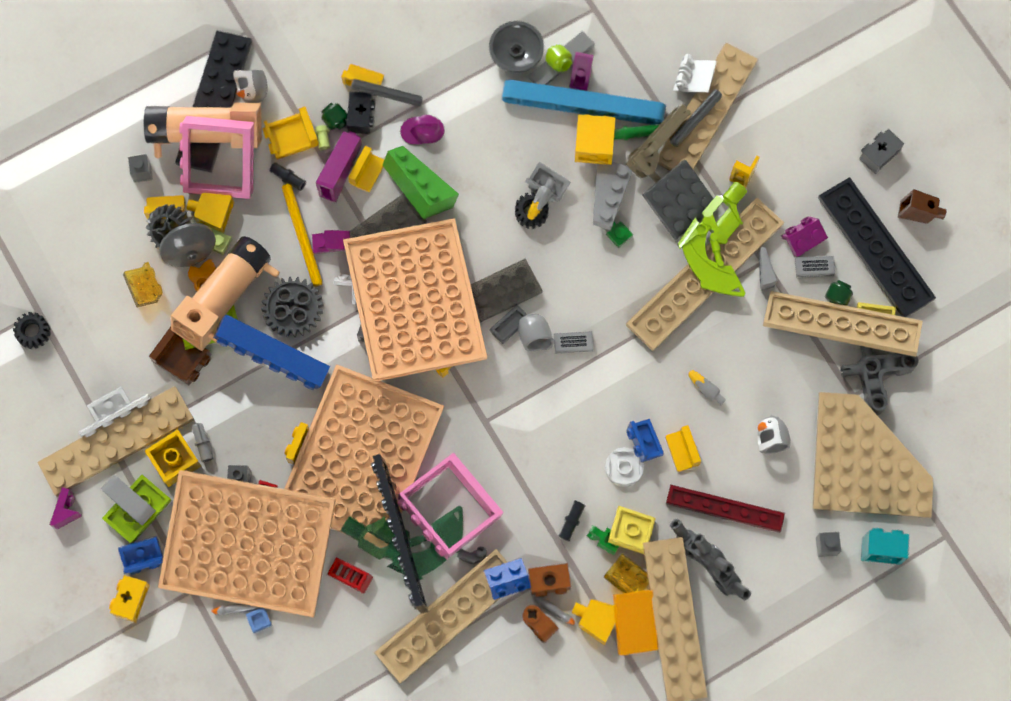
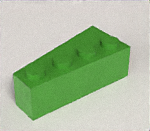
(419, 183)

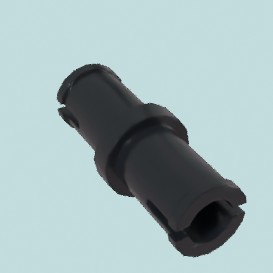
(287, 176)
(572, 520)

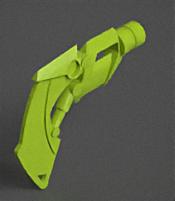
(714, 275)

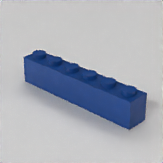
(271, 352)

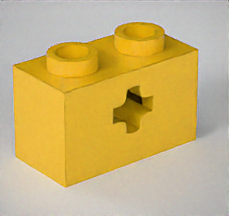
(131, 608)

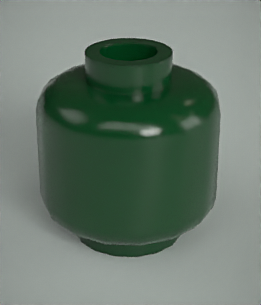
(334, 116)
(839, 293)

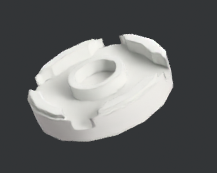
(624, 467)

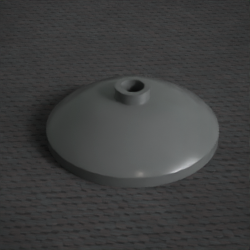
(516, 37)
(187, 245)

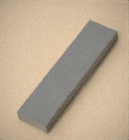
(545, 74)

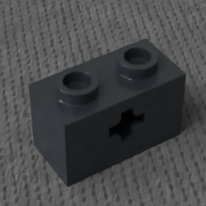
(359, 122)

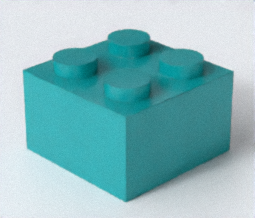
(885, 546)

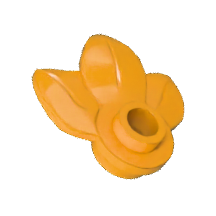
(200, 275)

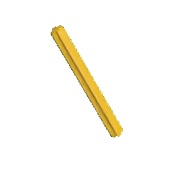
(302, 235)

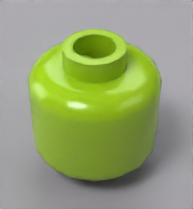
(558, 58)

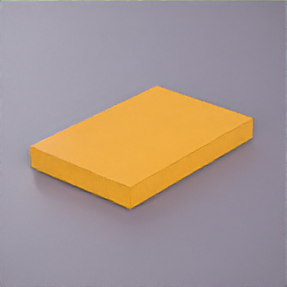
(635, 622)

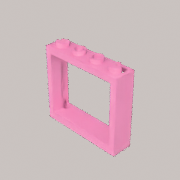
(220, 125)
(471, 485)

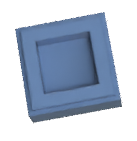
(258, 620)

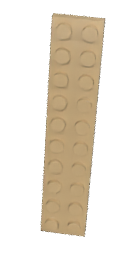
(684, 294)

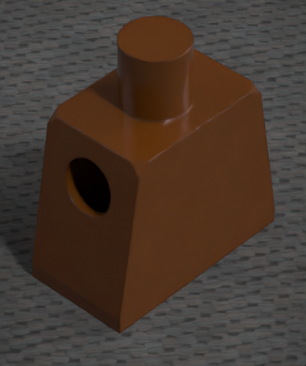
(920, 207)

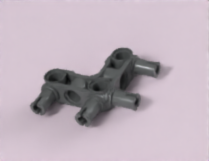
(872, 380)
(712, 559)

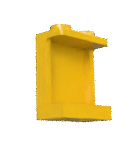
(290, 134)
(594, 139)

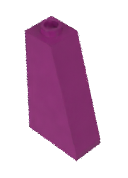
(338, 166)

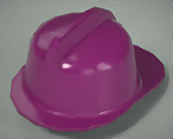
(422, 130)

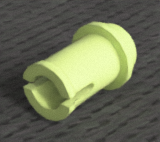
(322, 135)

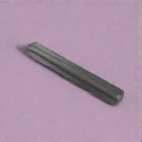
(386, 92)
(695, 118)

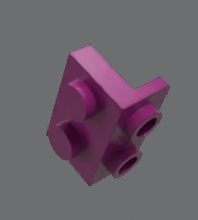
(805, 235)

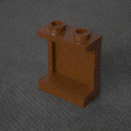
(181, 363)

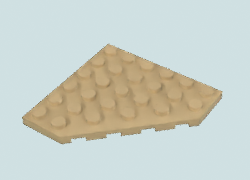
(864, 464)

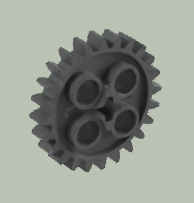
(288, 323)

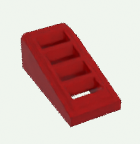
(358, 584)

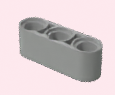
(128, 500)

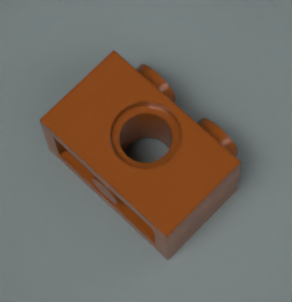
(558, 572)

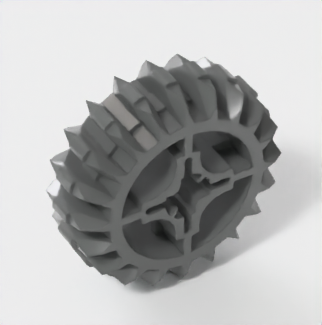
(174, 219)

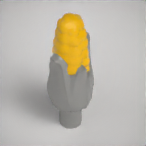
(542, 197)
(707, 388)

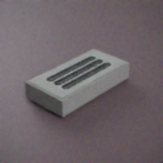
(814, 266)
(573, 342)

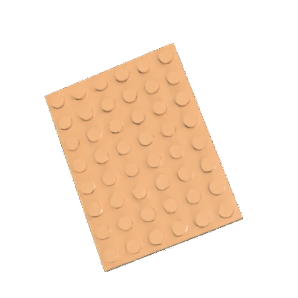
(414, 300)
(350, 427)
(246, 543)

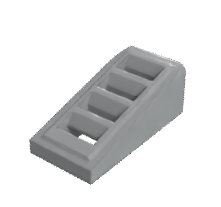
(766, 271)

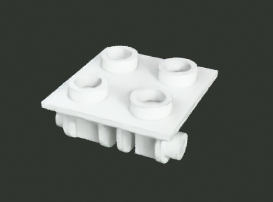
(694, 75)

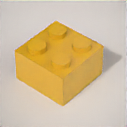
(171, 456)

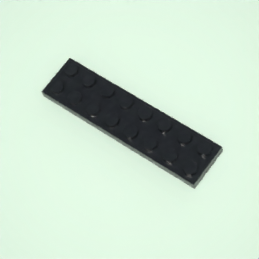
(217, 89)
(876, 247)
(400, 540)

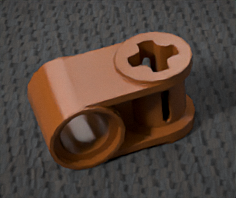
(542, 626)

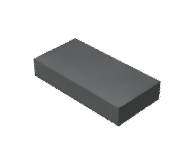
(508, 324)

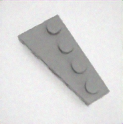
(609, 192)

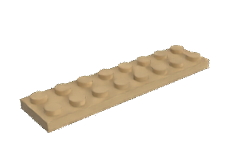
(729, 76)
(843, 323)
(115, 442)
(675, 620)
(442, 623)

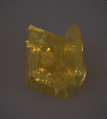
(143, 285)
(627, 575)

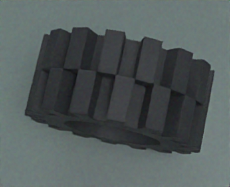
(522, 216)
(27, 320)

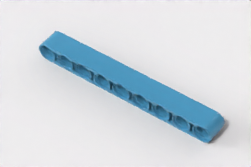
(583, 102)

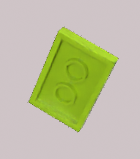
(124, 523)

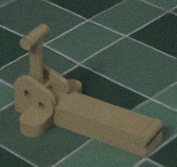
(645, 158)

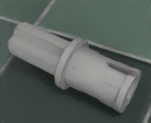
(202, 442)

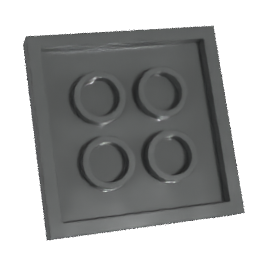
(678, 199)

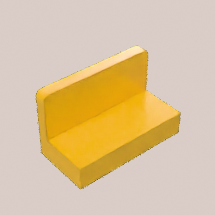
(361, 73)
(366, 170)
(742, 173)
(154, 202)
(683, 449)

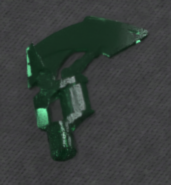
(447, 527)

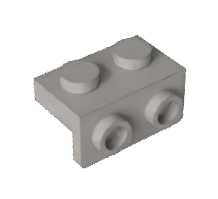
(540, 177)

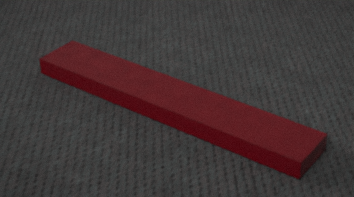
(725, 508)

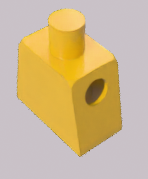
(212, 210)
(596, 619)

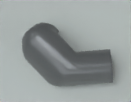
(473, 557)

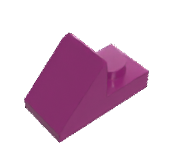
(581, 71)
(329, 241)
(62, 514)

